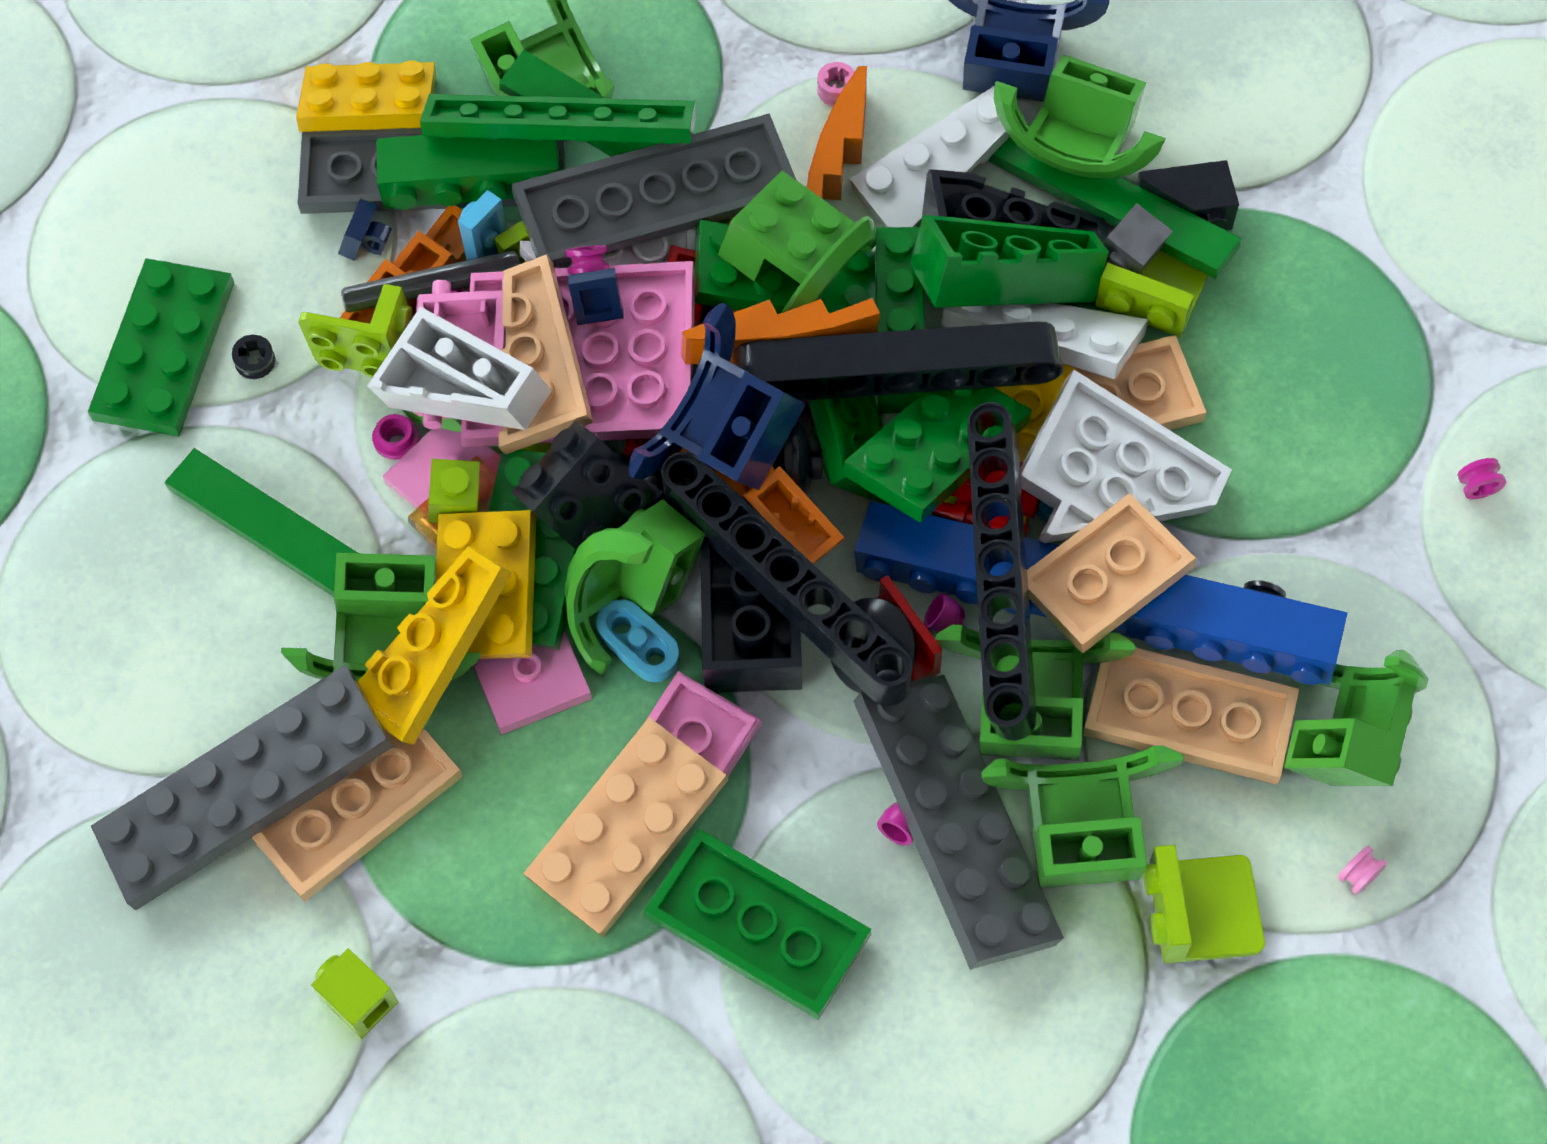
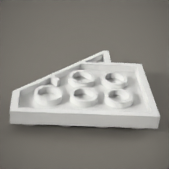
(1103, 449)

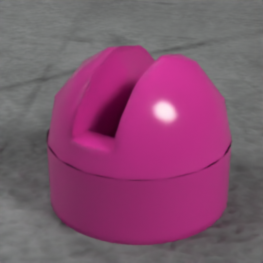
(943, 613)
(894, 826)

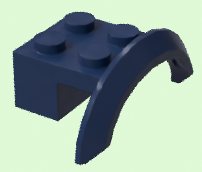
(1019, 42)
(725, 415)

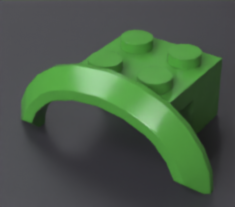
(557, 45)
(1081, 121)
(796, 234)
(640, 561)
(370, 602)
(1057, 692)
(1366, 728)
(1084, 814)

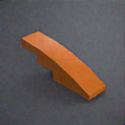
(840, 139)
(437, 248)
(809, 320)
(789, 513)

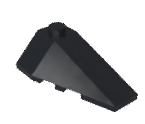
(968, 197)

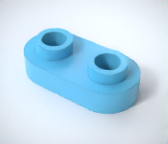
(640, 642)

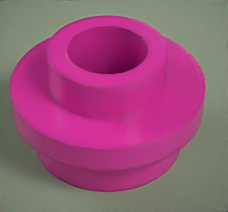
(392, 426)

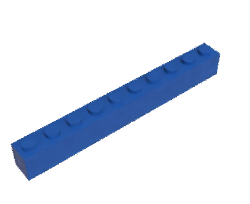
(1190, 615)

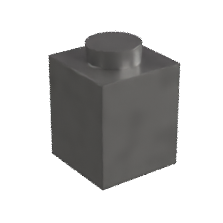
(1136, 240)

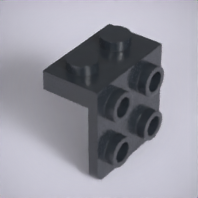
(582, 487)

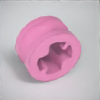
(831, 72)
(1362, 870)

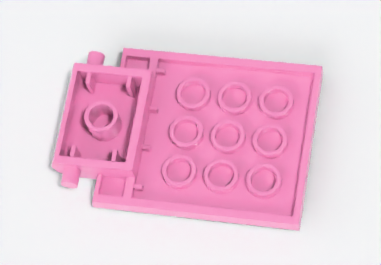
(626, 364)

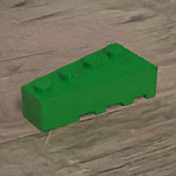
(1005, 263)

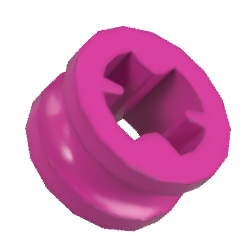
(586, 259)
(1481, 478)

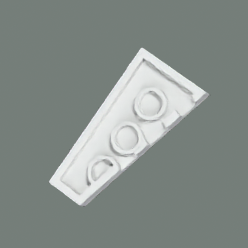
(959, 142)
(1085, 337)

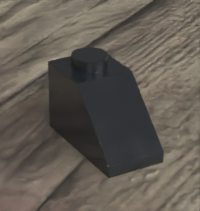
(1197, 188)

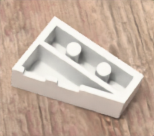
(457, 376)

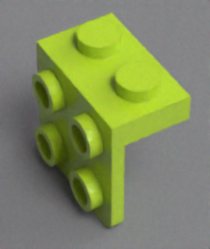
(1161, 293)
(355, 344)
(1203, 906)

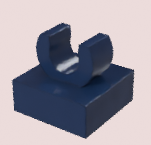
(364, 232)
(595, 296)

